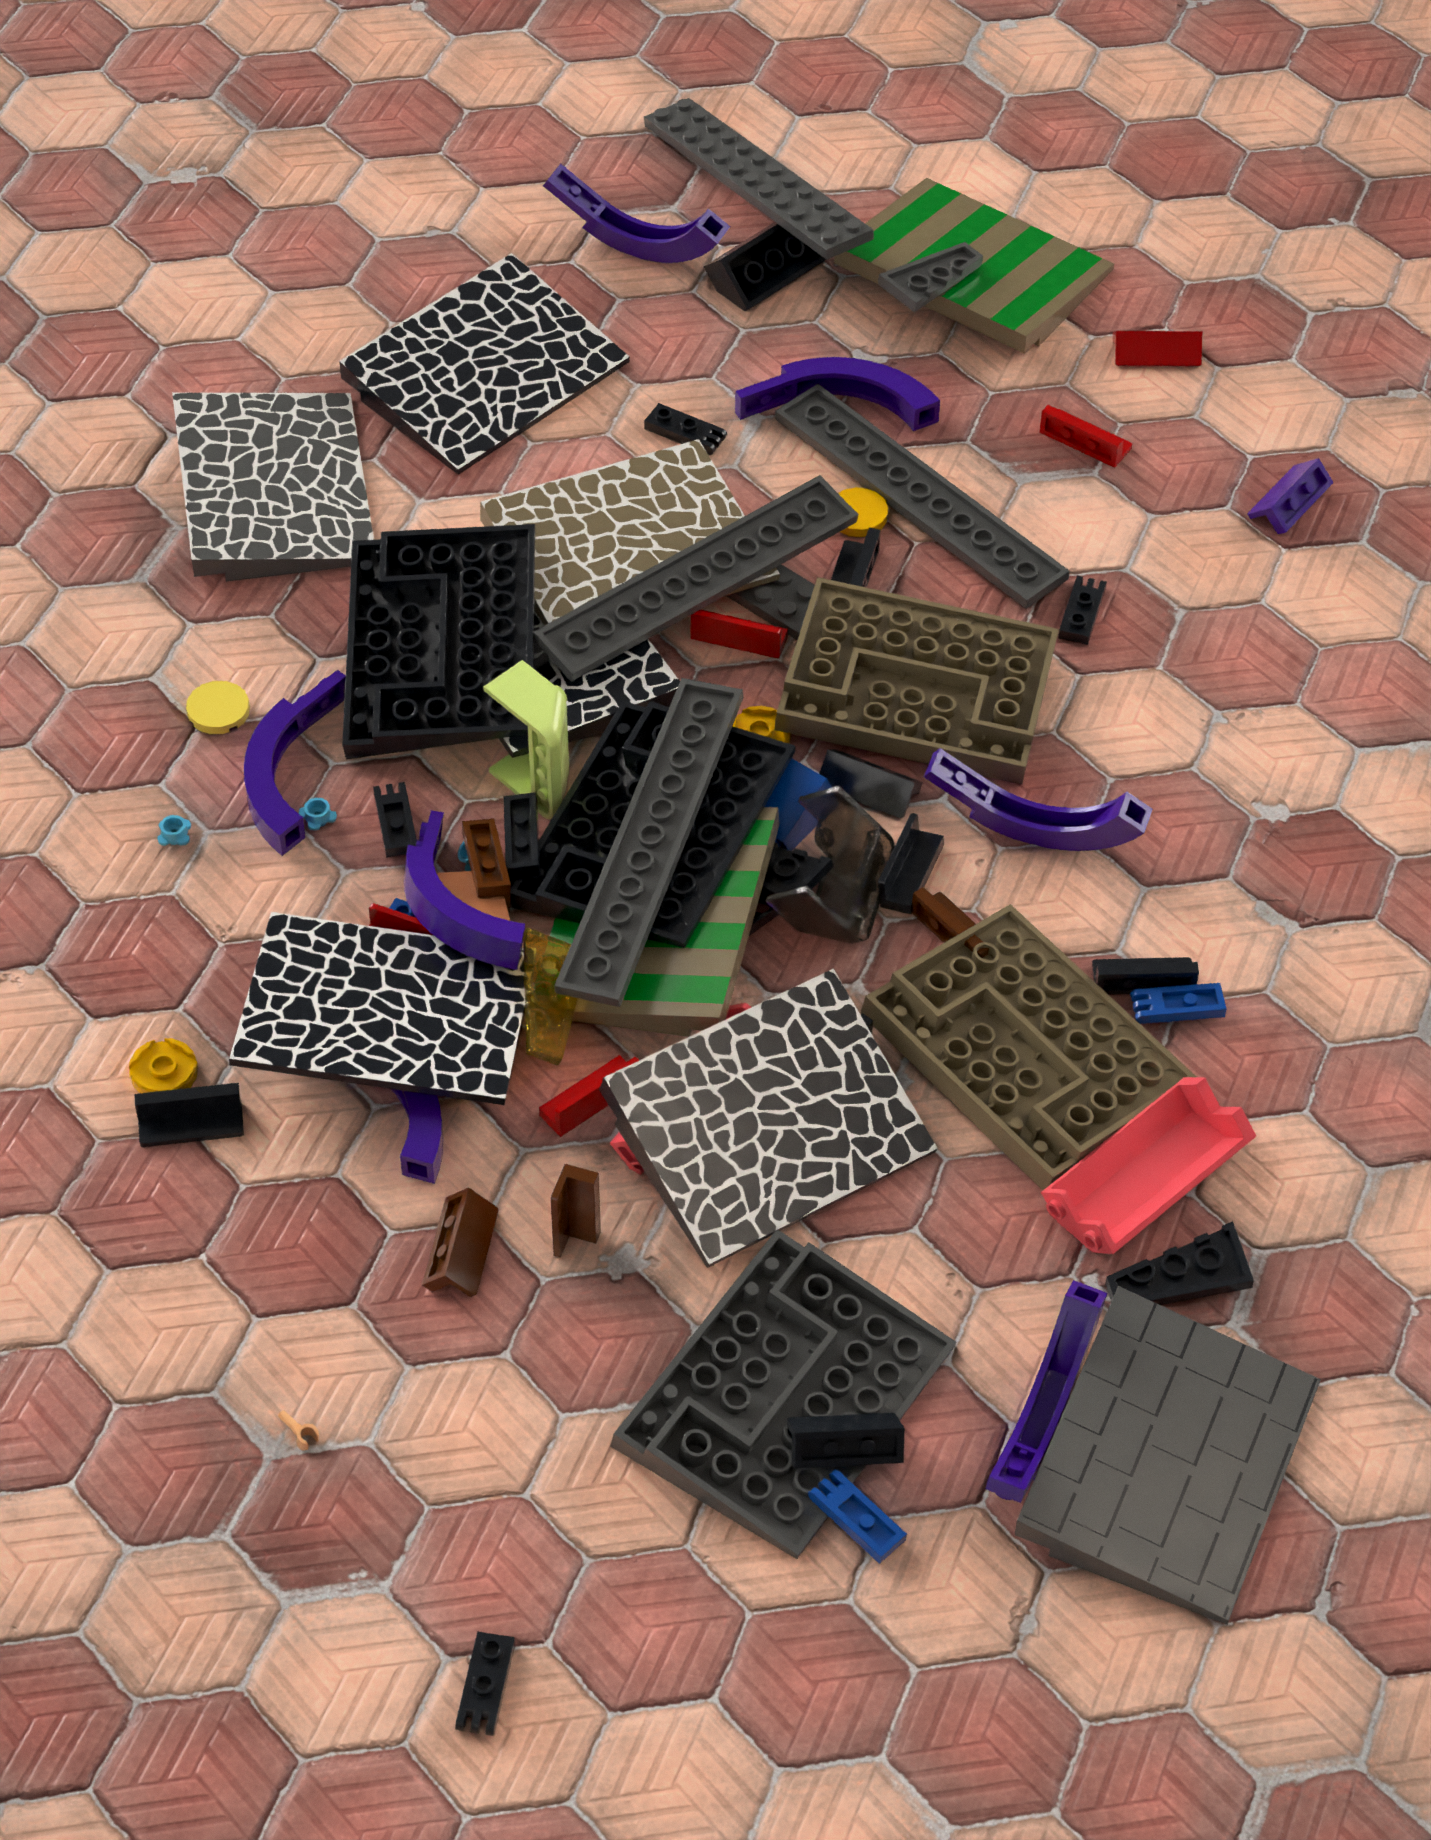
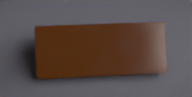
(486, 859)
(944, 918)
(575, 1207)
(461, 1243)

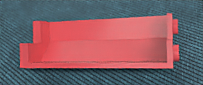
(1147, 1166)

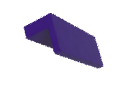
(1293, 495)

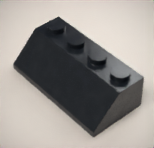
(761, 266)

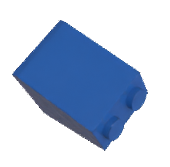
(793, 817)

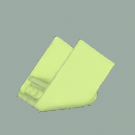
(545, 713)

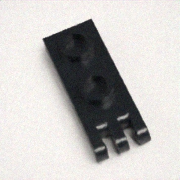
(684, 428)
(1082, 611)
(395, 819)
(485, 1682)

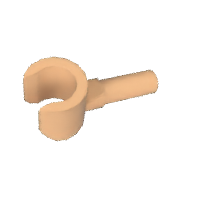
(299, 1430)

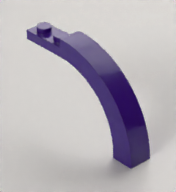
(630, 234)
(844, 377)
(276, 731)
(1038, 823)
(449, 918)
(424, 1142)
(1049, 1393)

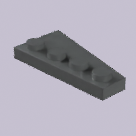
(930, 276)

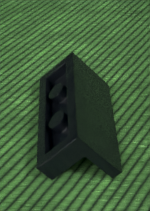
(858, 560)
(870, 782)
(521, 835)
(908, 866)
(1126, 975)
(189, 1115)
(846, 1440)

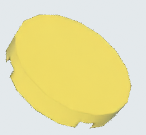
(217, 707)

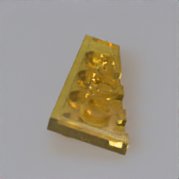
(546, 1013)

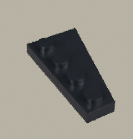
(793, 870)
(1197, 1270)

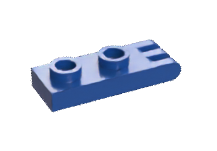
(1178, 1003)
(858, 1516)

